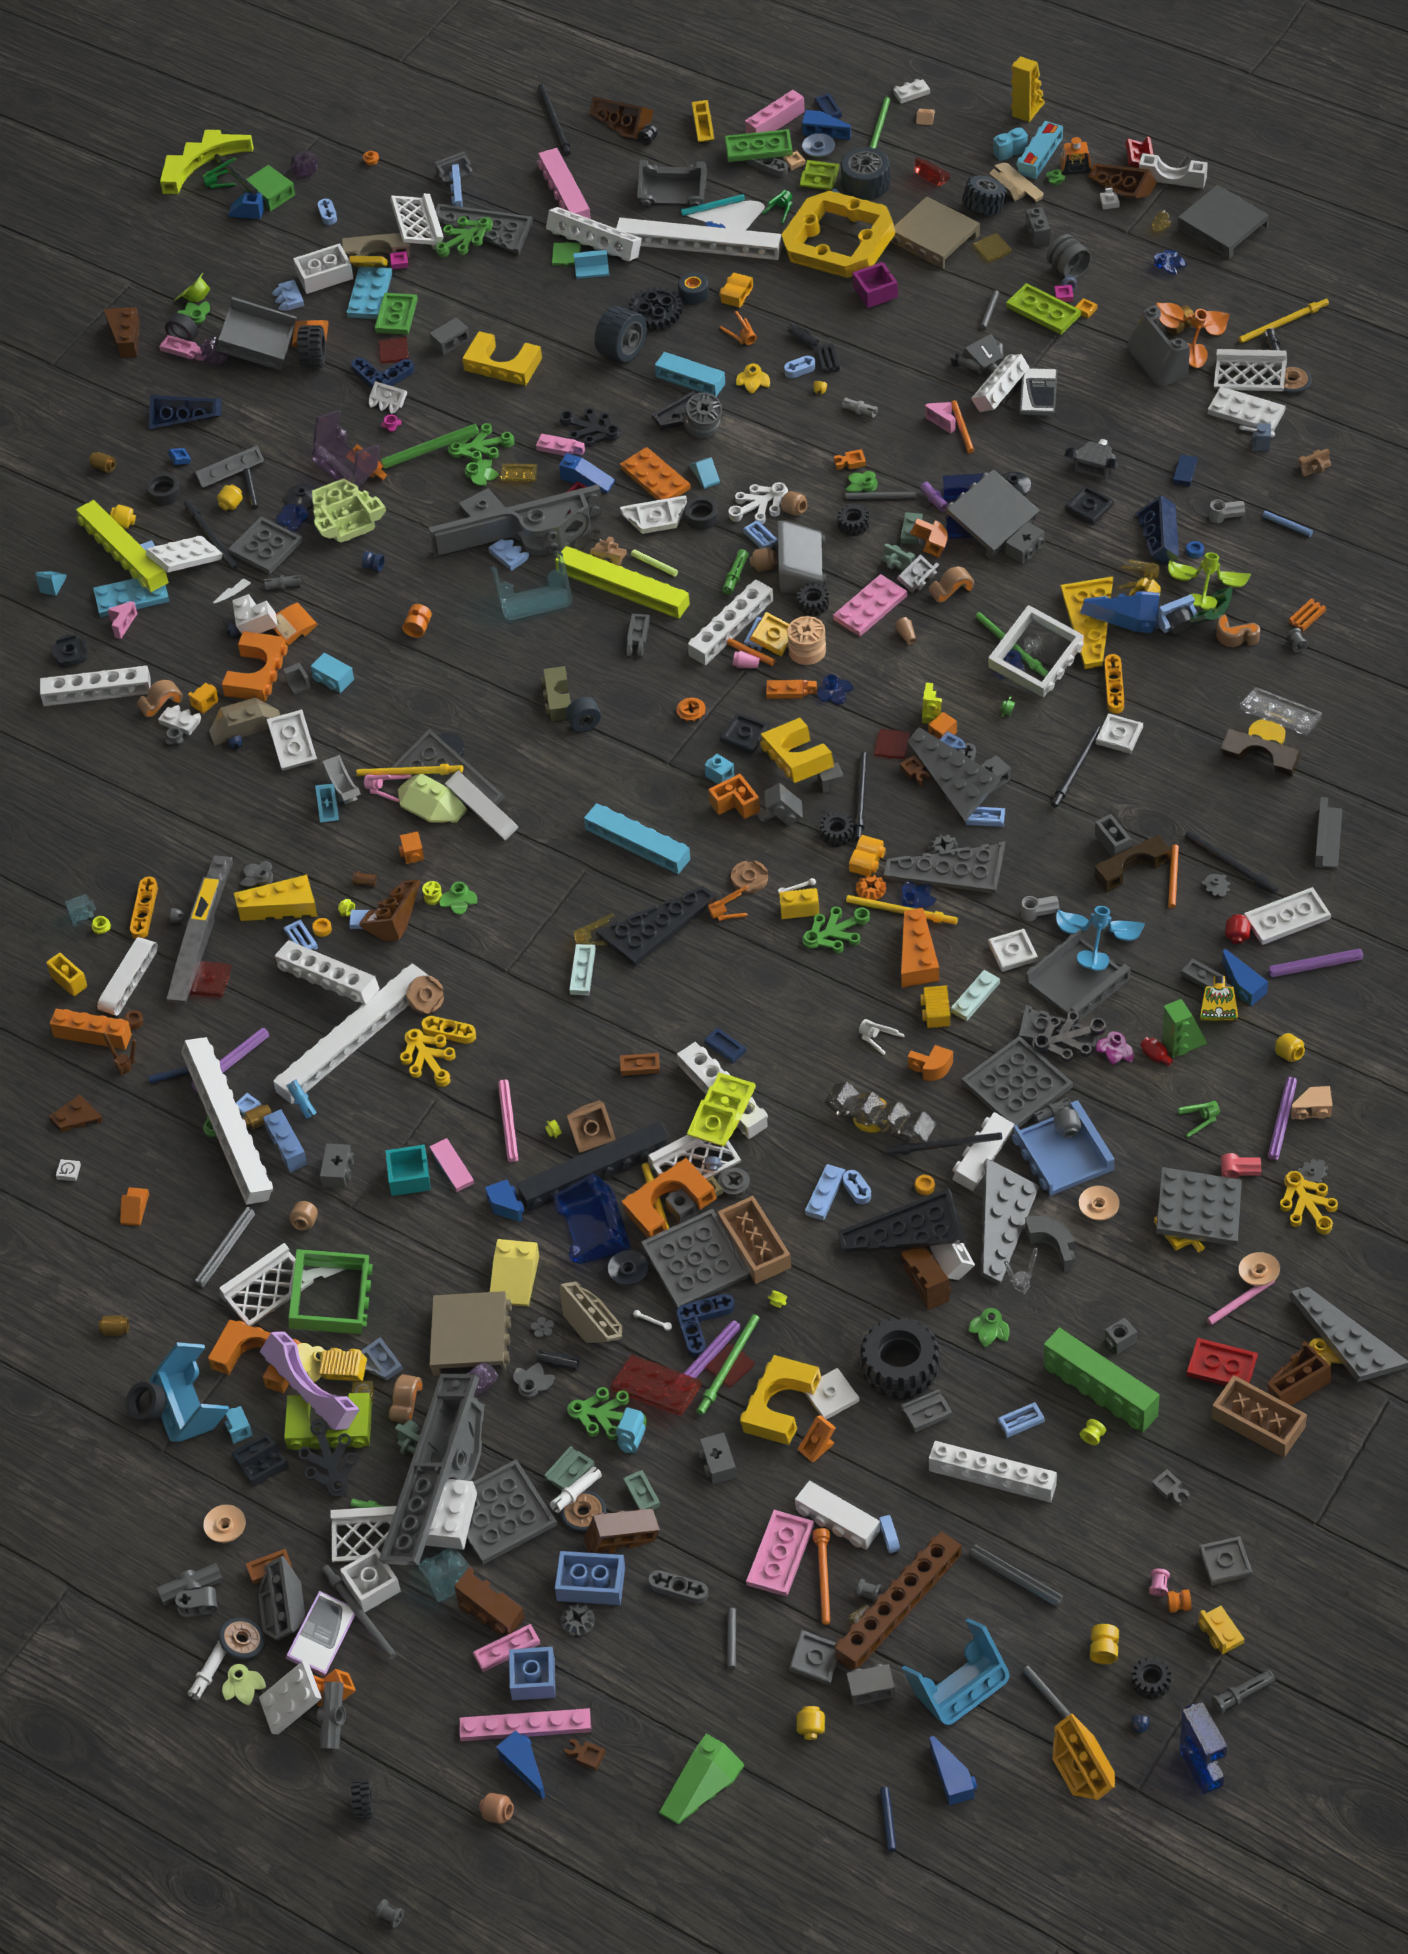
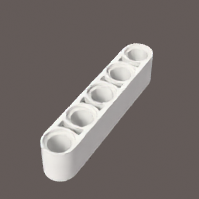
(481, 805)
(127, 976)

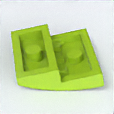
(819, 175)

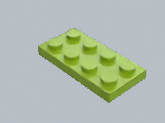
(1043, 308)

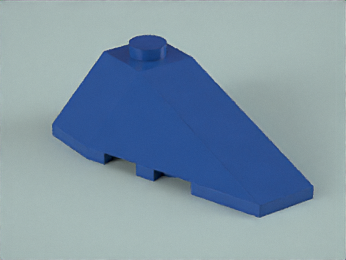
(1130, 612)

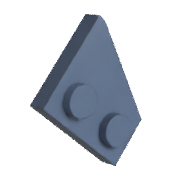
(381, 1360)

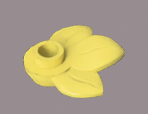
(309, 1361)

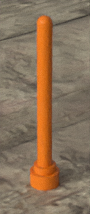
(821, 1538)

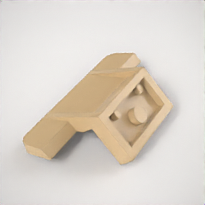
(1015, 183)

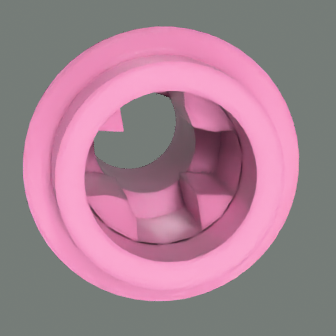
(745, 660)

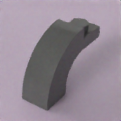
(1051, 1232)

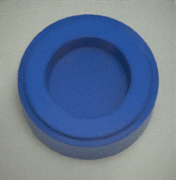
(1194, 549)

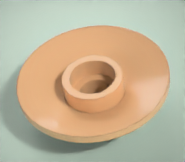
(1102, 1197)
(1259, 1269)
(224, 1516)

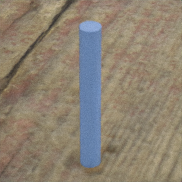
(1284, 522)

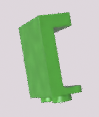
(273, 186)

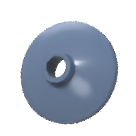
(818, 145)

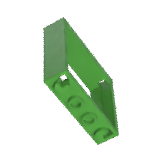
(330, 1260)

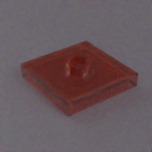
(211, 979)

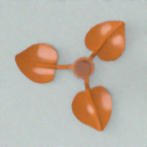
(1213, 322)

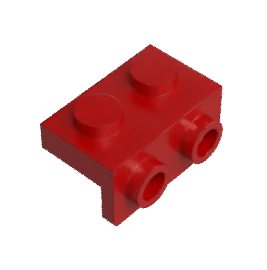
(1135, 150)

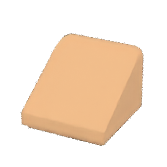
(925, 116)

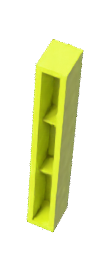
(121, 546)
(625, 583)

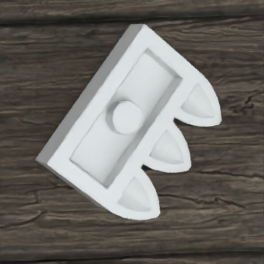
(911, 91)
(386, 396)
(183, 720)

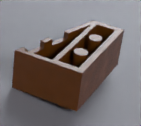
(124, 328)

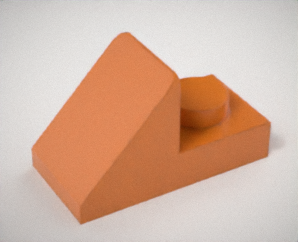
(133, 1206)
(817, 1439)

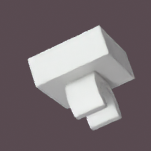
(1109, 199)

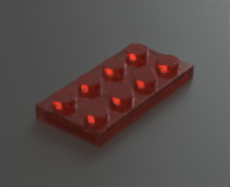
(656, 1385)

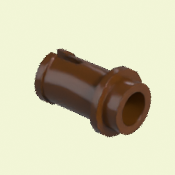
(364, 879)

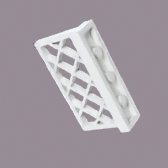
(429, 220)
(1251, 359)
(682, 1148)
(252, 1276)
(357, 1517)

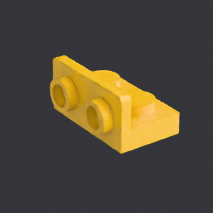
(1220, 1629)

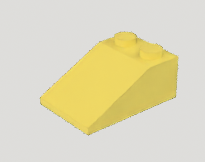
(515, 1270)

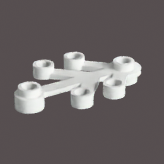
(775, 492)

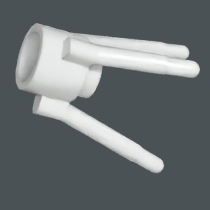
(871, 1029)

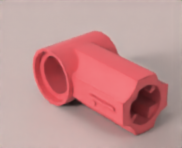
(1233, 1166)

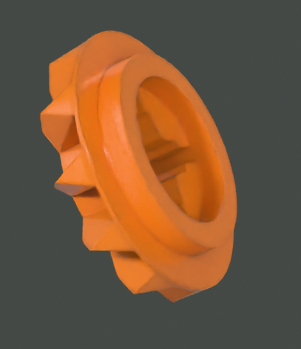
(695, 704)
(871, 893)

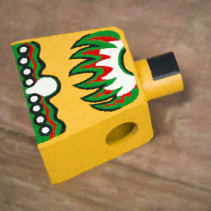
(1219, 1002)

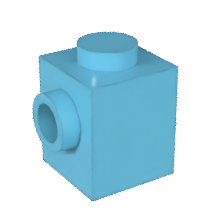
(719, 769)

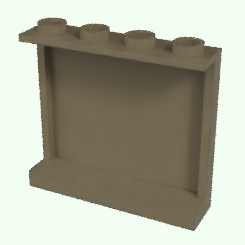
(934, 231)
(470, 1330)

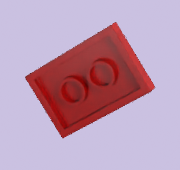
(1220, 1362)

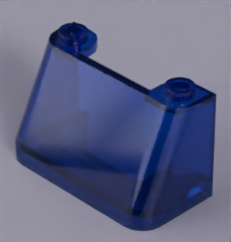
(592, 1220)

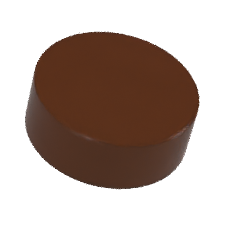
(134, 1019)

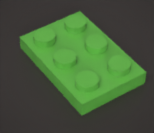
(396, 313)

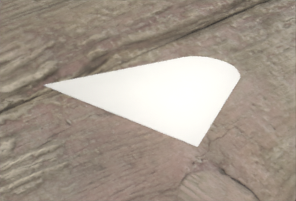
(732, 216)

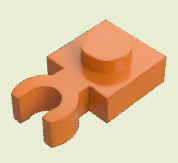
(852, 459)

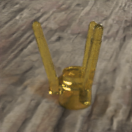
(1150, 571)
(583, 934)

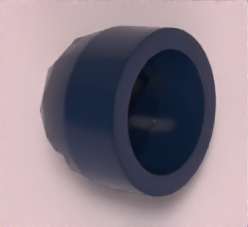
(232, 630)
(235, 740)
(1140, 1723)

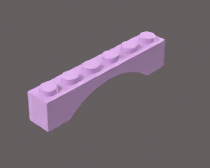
(284, 1356)

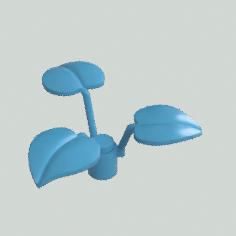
(1123, 930)

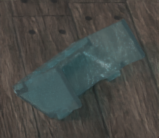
(538, 600)

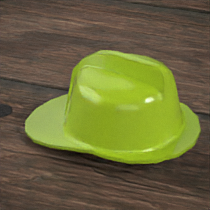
(196, 291)

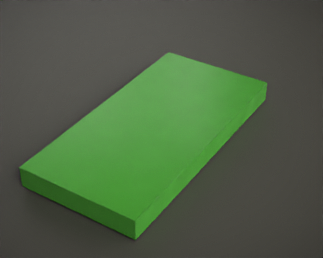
(758, 145)

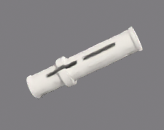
(570, 1493)
(205, 1676)

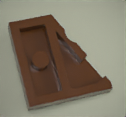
(75, 1115)

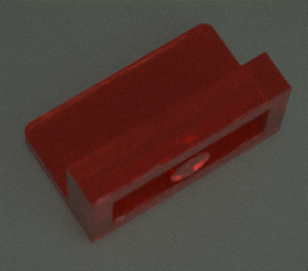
(931, 172)

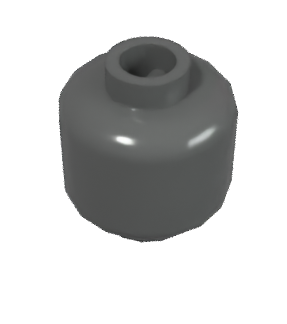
(1067, 1122)

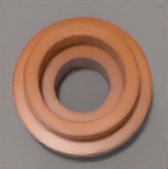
(371, 158)

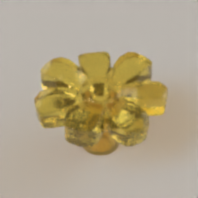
(1161, 221)

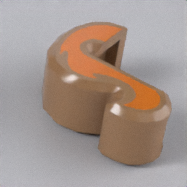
(950, 582)
(1236, 635)
(157, 696)
(404, 1398)

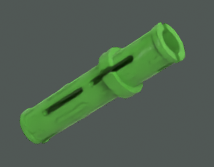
(740, 559)

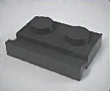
(927, 1410)

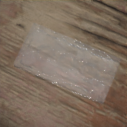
(1281, 711)

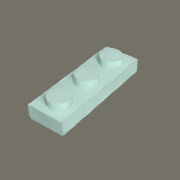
(582, 969)
(975, 995)

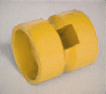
(1104, 1644)

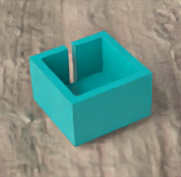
(408, 1170)

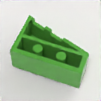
(1180, 1029)

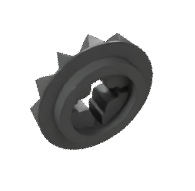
(935, 845)
(734, 1174)
(574, 1627)

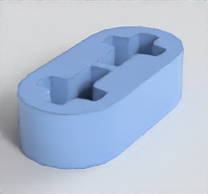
(328, 211)
(799, 367)
(853, 1189)
(889, 1534)

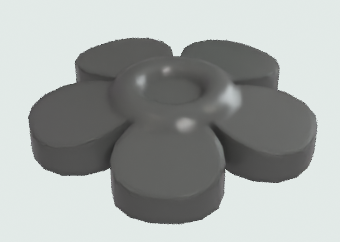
(542, 1327)

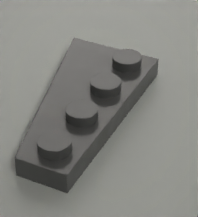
(1036, 1023)

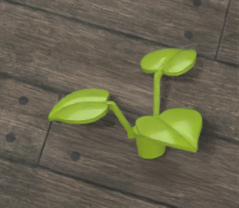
(1209, 565)

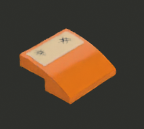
(294, 622)

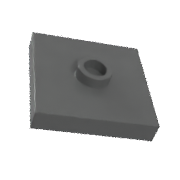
(481, 503)
(1225, 1560)
(814, 1658)

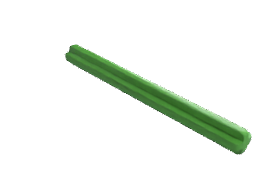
(429, 446)

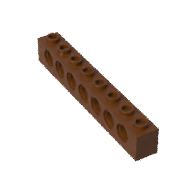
(856, 1655)

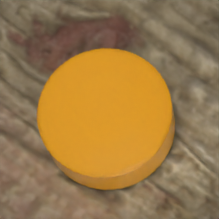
(322, 927)
(924, 1184)

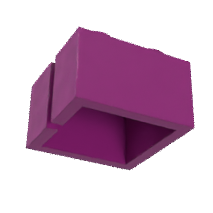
(875, 284)

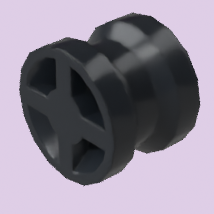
(647, 134)

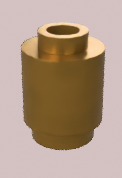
(102, 462)
(254, 1116)
(114, 1325)

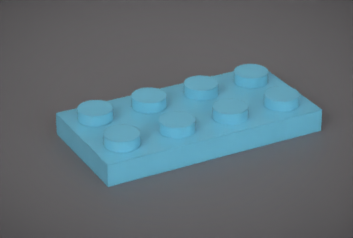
(368, 292)
(126, 591)

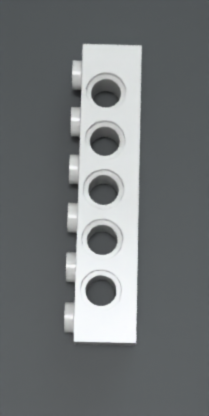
(630, 243)
(730, 622)
(95, 685)
(327, 972)
(704, 1075)
(992, 1471)

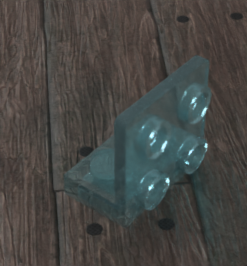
(443, 1572)

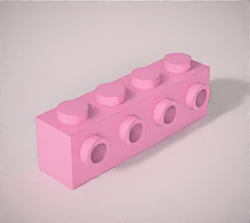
(776, 114)

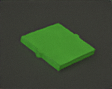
(564, 253)

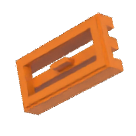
(1304, 612)

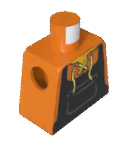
(1075, 157)

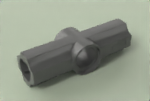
(190, 1581)
(331, 1715)

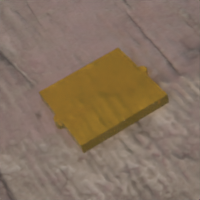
(992, 247)

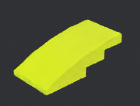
(721, 1109)

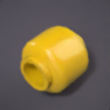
(229, 497)
(123, 516)
(1289, 1047)
(810, 1722)

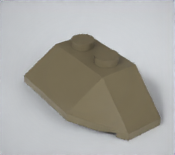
(241, 719)
(588, 1314)

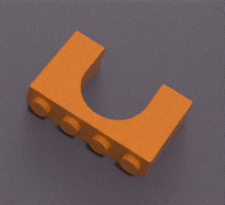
(257, 684)
(682, 1175)
(237, 1339)

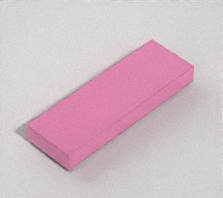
(452, 1165)
(498, 1651)

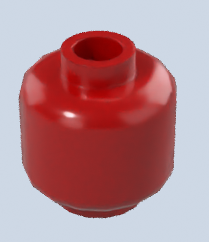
(1237, 929)

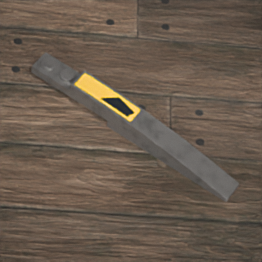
(199, 929)

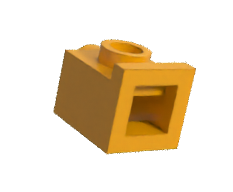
(203, 698)

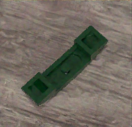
(1223, 599)

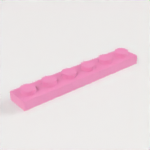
(525, 1723)

